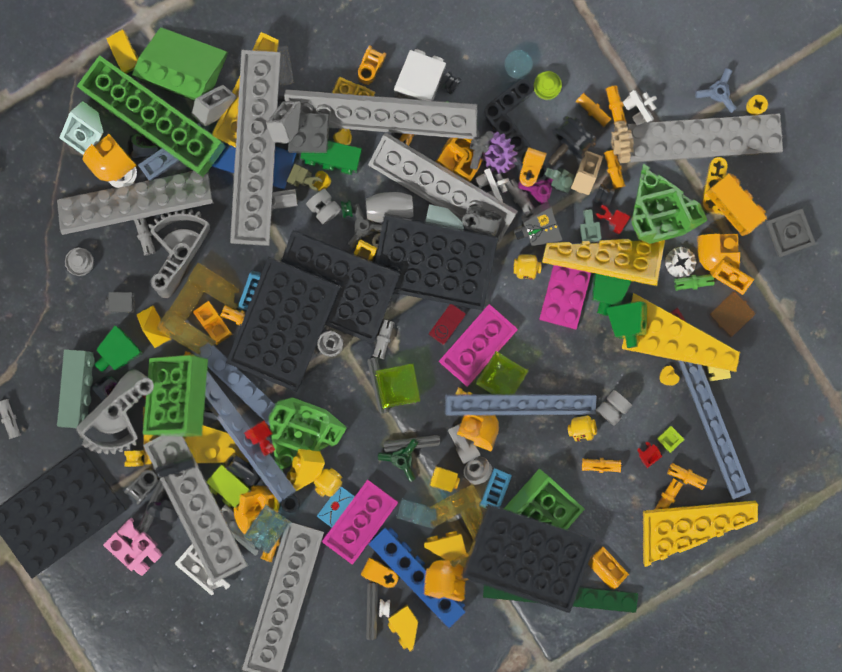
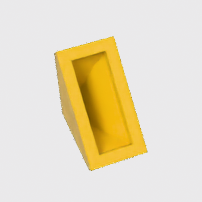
(149, 321)

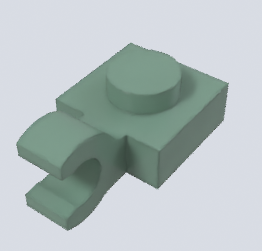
(561, 179)
(590, 231)

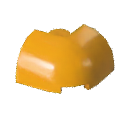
(457, 157)
(108, 160)
(718, 247)
(480, 429)
(252, 504)
(445, 581)

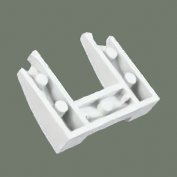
(192, 565)

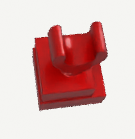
(617, 220)
(258, 434)

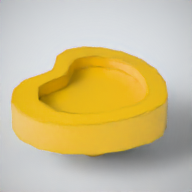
(343, 136)
(325, 178)
(668, 376)

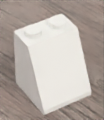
(419, 76)

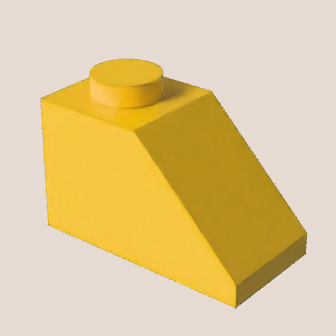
(444, 479)

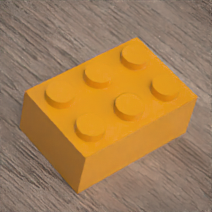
(736, 204)

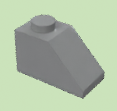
(212, 105)
(284, 121)

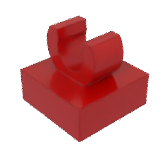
(649, 456)

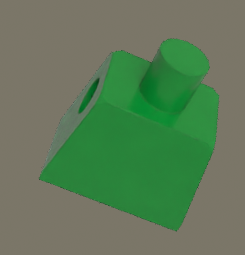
(608, 291)
(629, 321)
(116, 350)

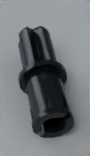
(175, 467)

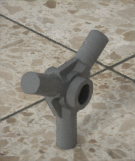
(479, 145)
(362, 226)

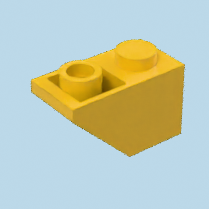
(305, 468)
(447, 547)
(405, 624)

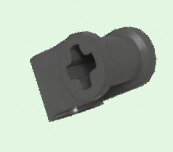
(483, 221)
(140, 488)

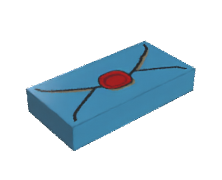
(335, 506)

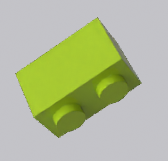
(228, 486)

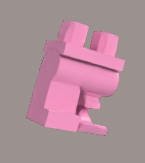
(134, 553)

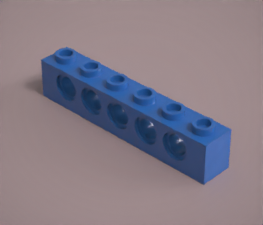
(379, 543)

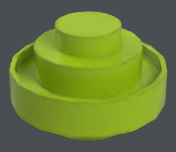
(547, 85)

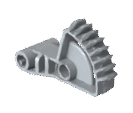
(183, 239)
(123, 396)

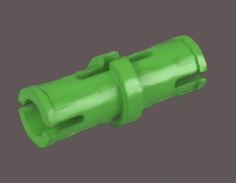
(694, 282)

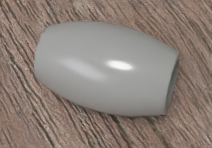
(389, 203)

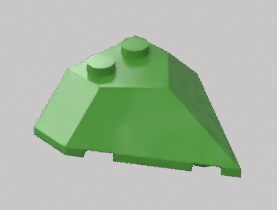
(663, 210)
(301, 426)

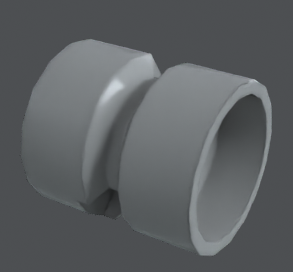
(326, 213)
(330, 344)
(614, 407)

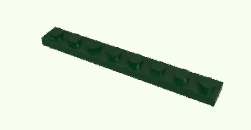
(585, 598)

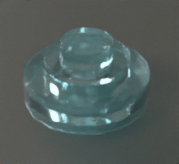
(518, 64)

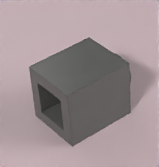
(120, 302)

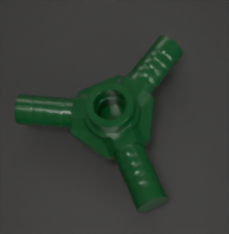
(402, 459)

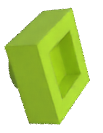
(670, 439)

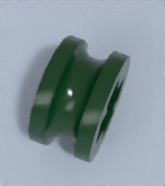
(346, 209)

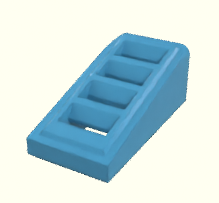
(253, 274)
(501, 493)

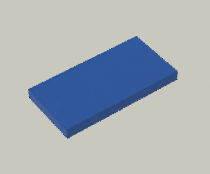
(282, 164)

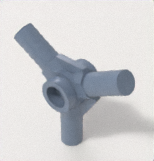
(719, 91)

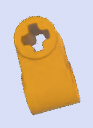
(371, 62)
(532, 164)
(376, 572)

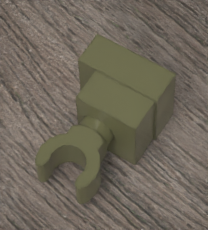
(302, 176)

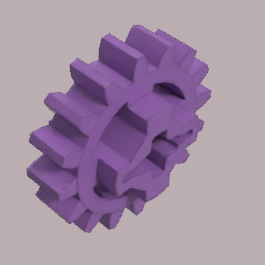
(500, 154)

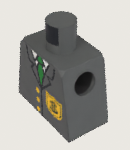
(539, 226)

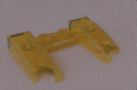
(174, 321)
(463, 502)

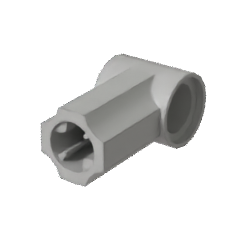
(284, 199)
(465, 446)

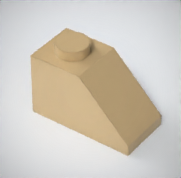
(587, 173)

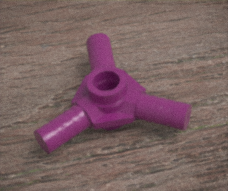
(540, 190)

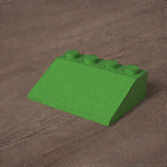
(180, 64)
(177, 396)
(546, 502)

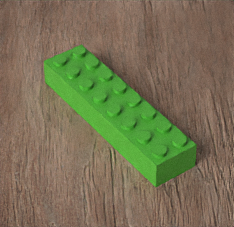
(151, 116)

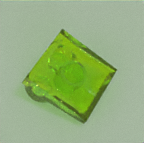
(501, 375)
(397, 386)

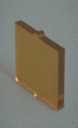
(732, 314)

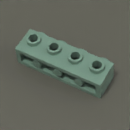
(75, 387)

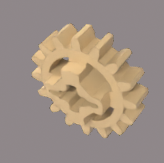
(622, 141)

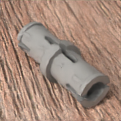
(519, 196)
(144, 236)
(383, 339)
(9, 419)

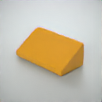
(732, 276)
(607, 568)

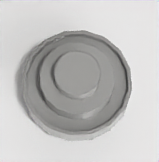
(79, 261)
(477, 470)

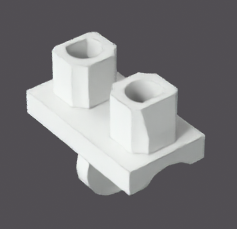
(635, 100)
(487, 179)

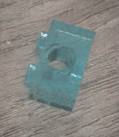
(416, 513)
(266, 529)

